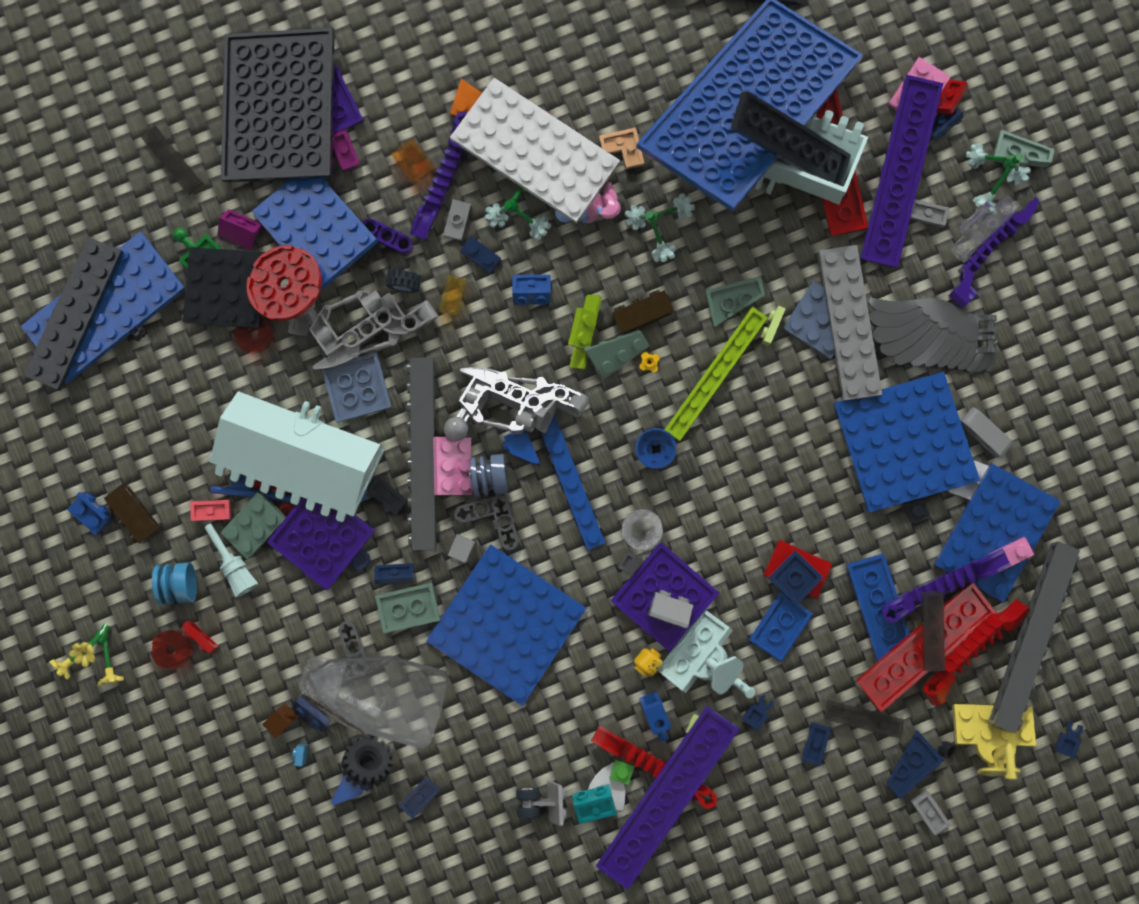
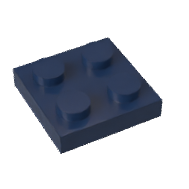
(795, 577)

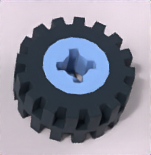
(403, 281)

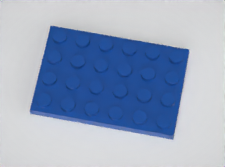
(316, 220)
(995, 516)

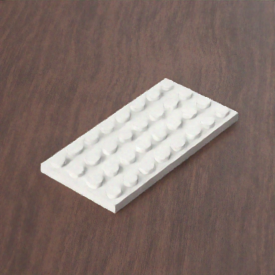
(535, 150)

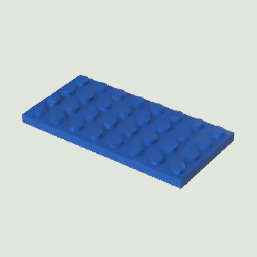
(135, 294)

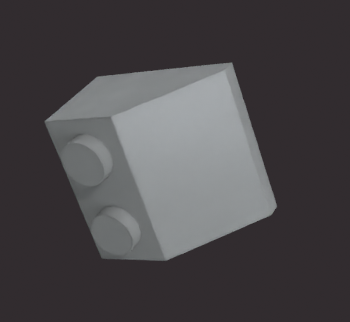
(670, 609)

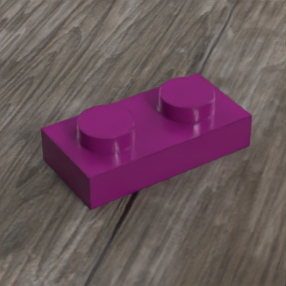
(345, 151)

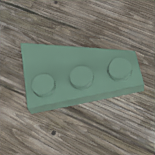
(1032, 152)
(732, 298)
(613, 354)

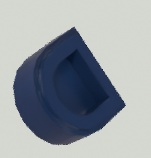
(361, 560)

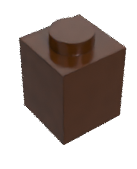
(280, 720)

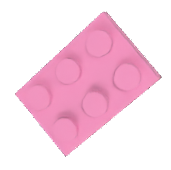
(923, 70)
(452, 466)

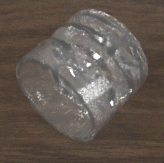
(634, 522)

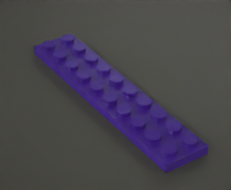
(901, 171)
(667, 797)

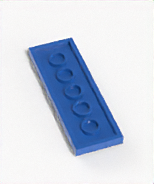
(874, 588)

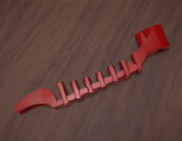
(1009, 619)
(648, 762)

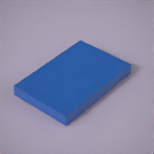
(780, 627)

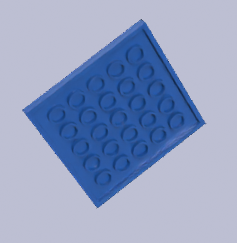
(906, 442)
(506, 624)

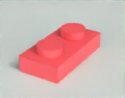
(210, 510)

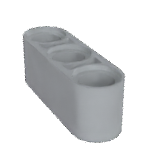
(986, 433)

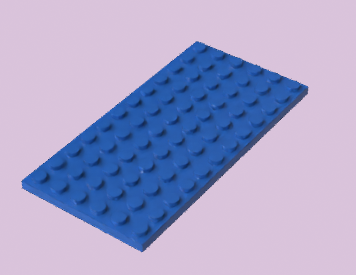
(774, 58)

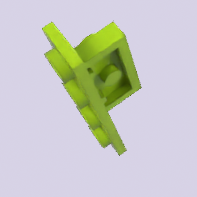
(583, 330)

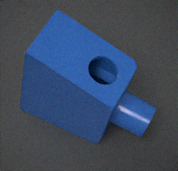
(656, 715)

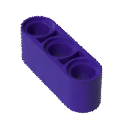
(396, 240)

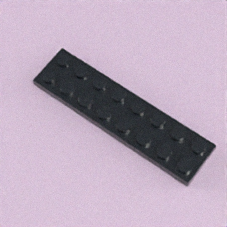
(789, 139)
(73, 313)

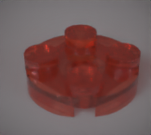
(252, 344)
(160, 646)

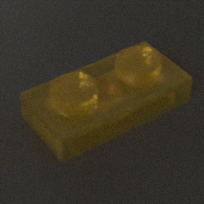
(452, 295)

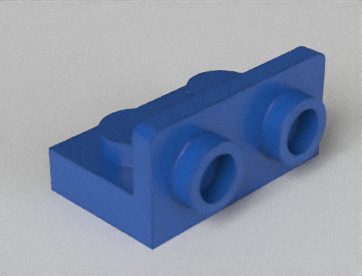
(531, 289)
(89, 513)

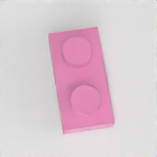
(1017, 551)

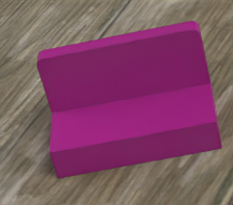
(238, 229)

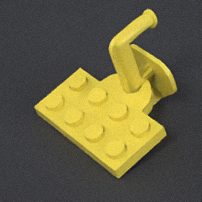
(992, 743)

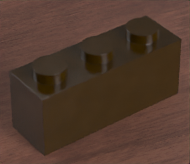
(642, 312)
(132, 514)

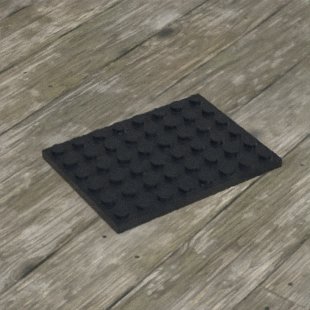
(278, 105)

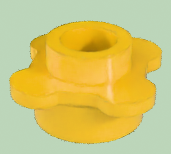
(649, 367)

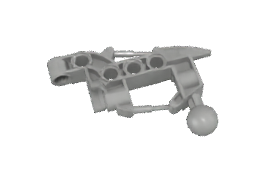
(337, 347)
(485, 385)

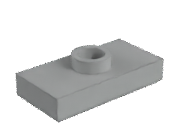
(457, 220)

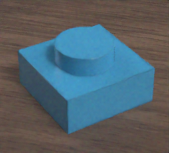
(300, 754)

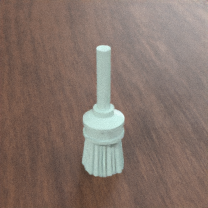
(233, 567)

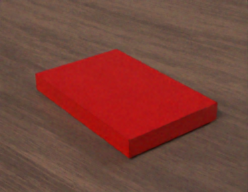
(784, 549)

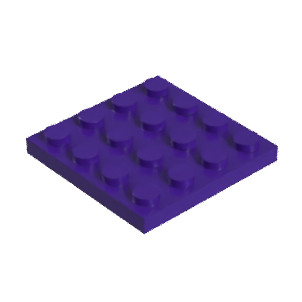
(320, 542)
(668, 573)

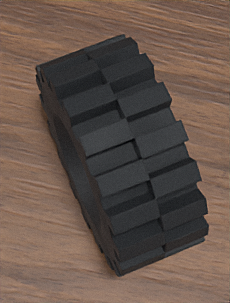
(367, 749)

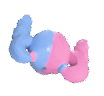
(597, 208)

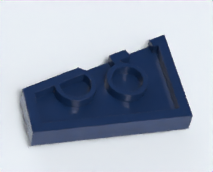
(914, 765)

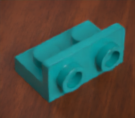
(594, 804)

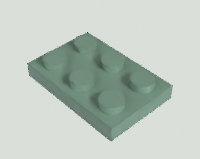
(253, 525)
(407, 607)

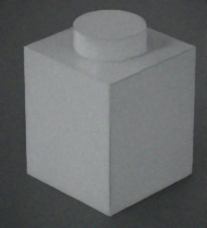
(461, 549)

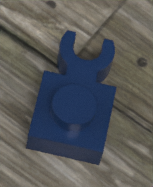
(755, 714)
(1067, 743)

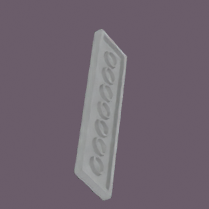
(850, 323)

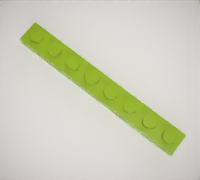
(716, 373)

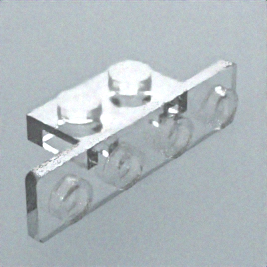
(982, 225)

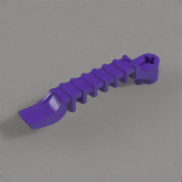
(437, 193)
(964, 292)
(968, 572)

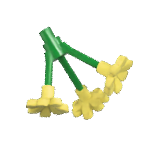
(85, 654)

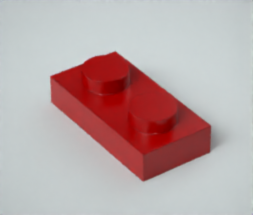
(951, 96)
(194, 632)

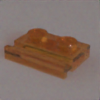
(413, 161)

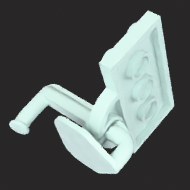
(698, 654)

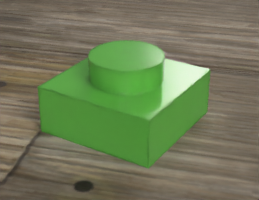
(621, 772)

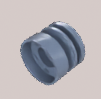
(488, 475)

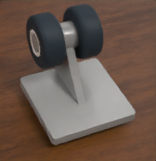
(531, 803)

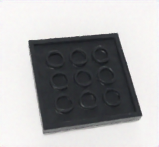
(219, 288)

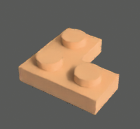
(625, 142)

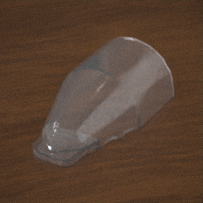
(380, 695)

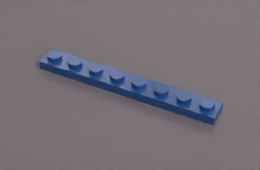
(572, 485)

